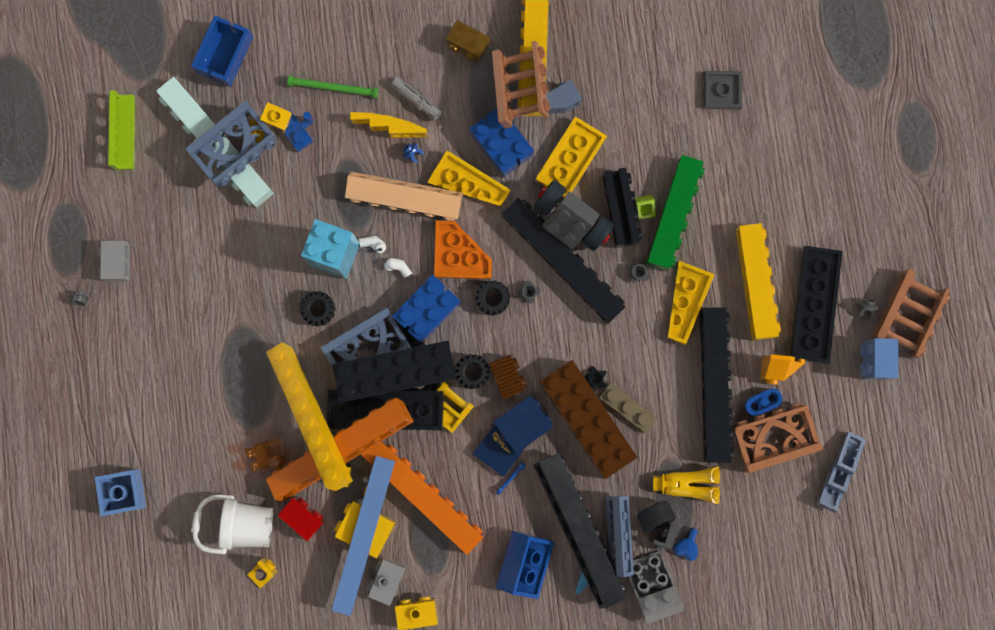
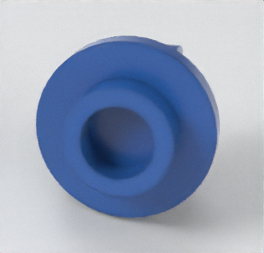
(409, 151)

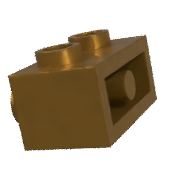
(467, 41)

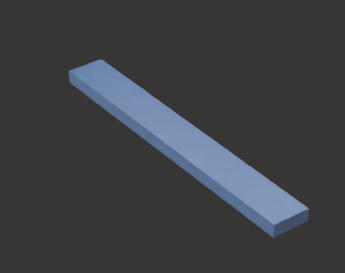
(363, 536)

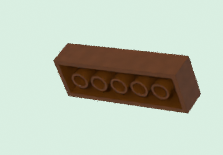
(588, 419)

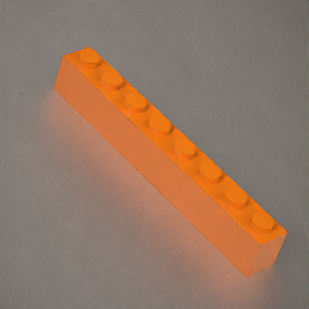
(350, 442)
(427, 499)

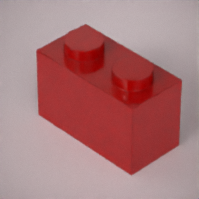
(302, 518)

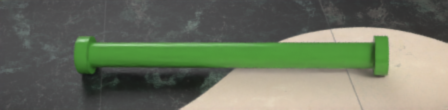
(332, 86)

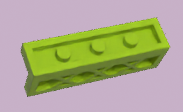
(121, 131)

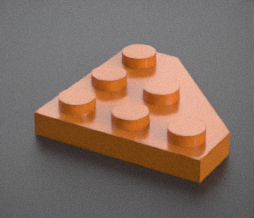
(459, 254)

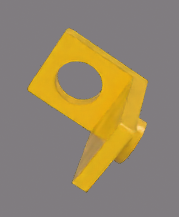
(276, 116)
(268, 566)

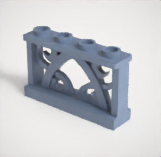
(204, 144)
(377, 323)

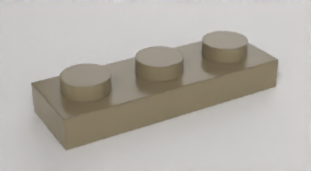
(627, 407)

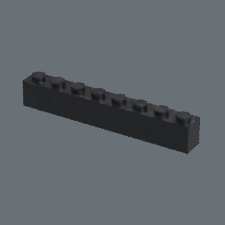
(563, 261)
(715, 385)
(579, 531)

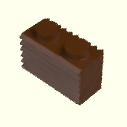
(507, 377)

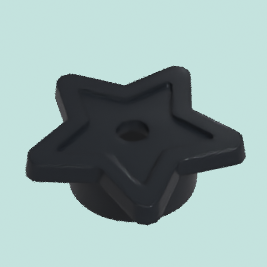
(595, 373)

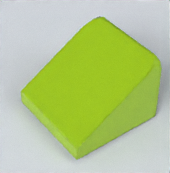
(645, 206)

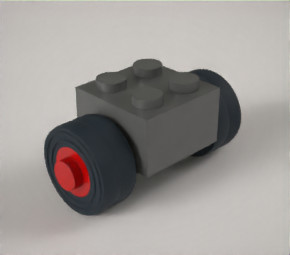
(572, 218)

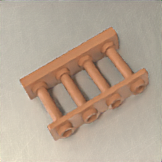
(503, 79)
(899, 298)

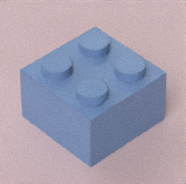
(879, 359)
(120, 492)

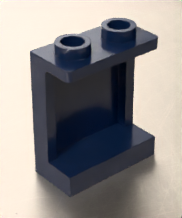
(522, 425)

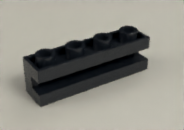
(621, 207)

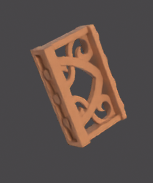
(801, 447)

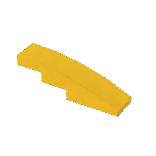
(397, 127)

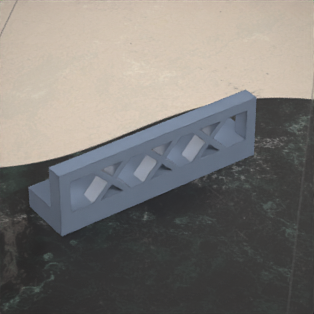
(620, 543)

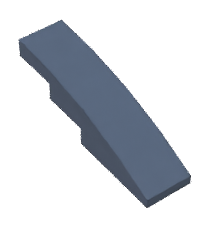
(841, 471)

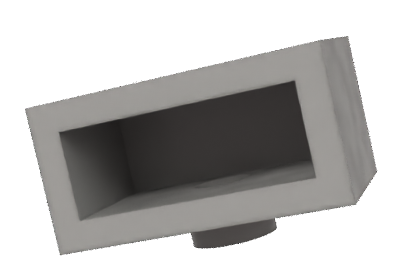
(386, 582)

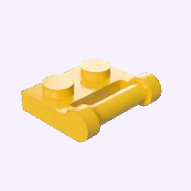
(452, 418)

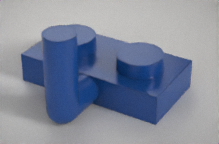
(296, 131)

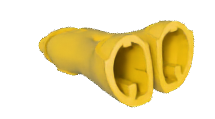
(678, 484)

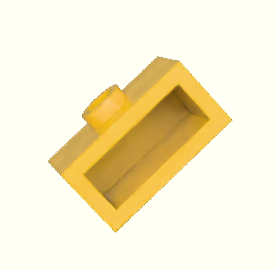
(416, 613)

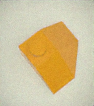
(778, 368)

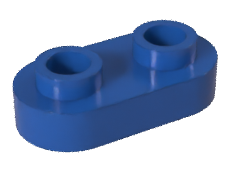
(762, 402)

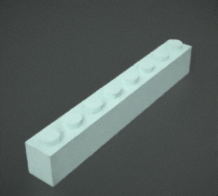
(198, 123)

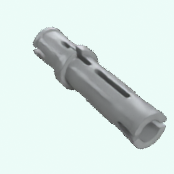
(413, 96)

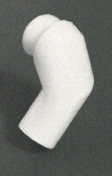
(373, 241)
(398, 264)

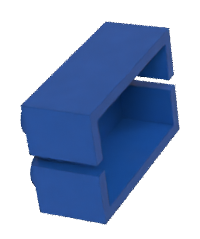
(222, 51)
(501, 144)
(426, 309)

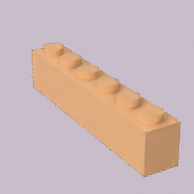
(403, 195)

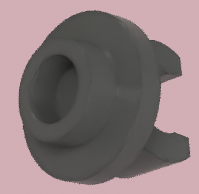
(868, 304)

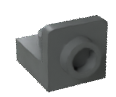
(669, 535)

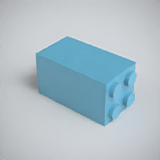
(330, 249)

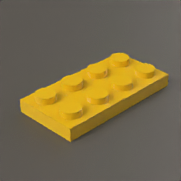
(572, 155)

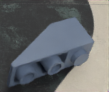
(563, 97)

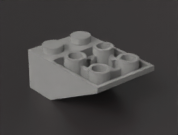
(654, 588)

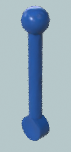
(521, 466)

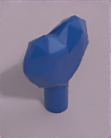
(687, 546)

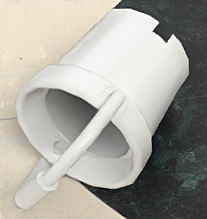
(239, 525)

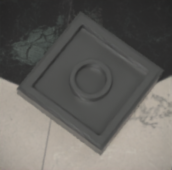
(723, 90)

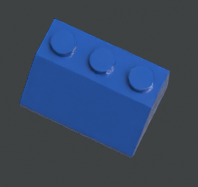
(525, 565)

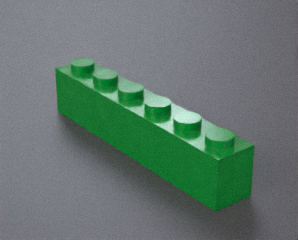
(674, 213)

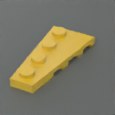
(460, 176)
(689, 294)

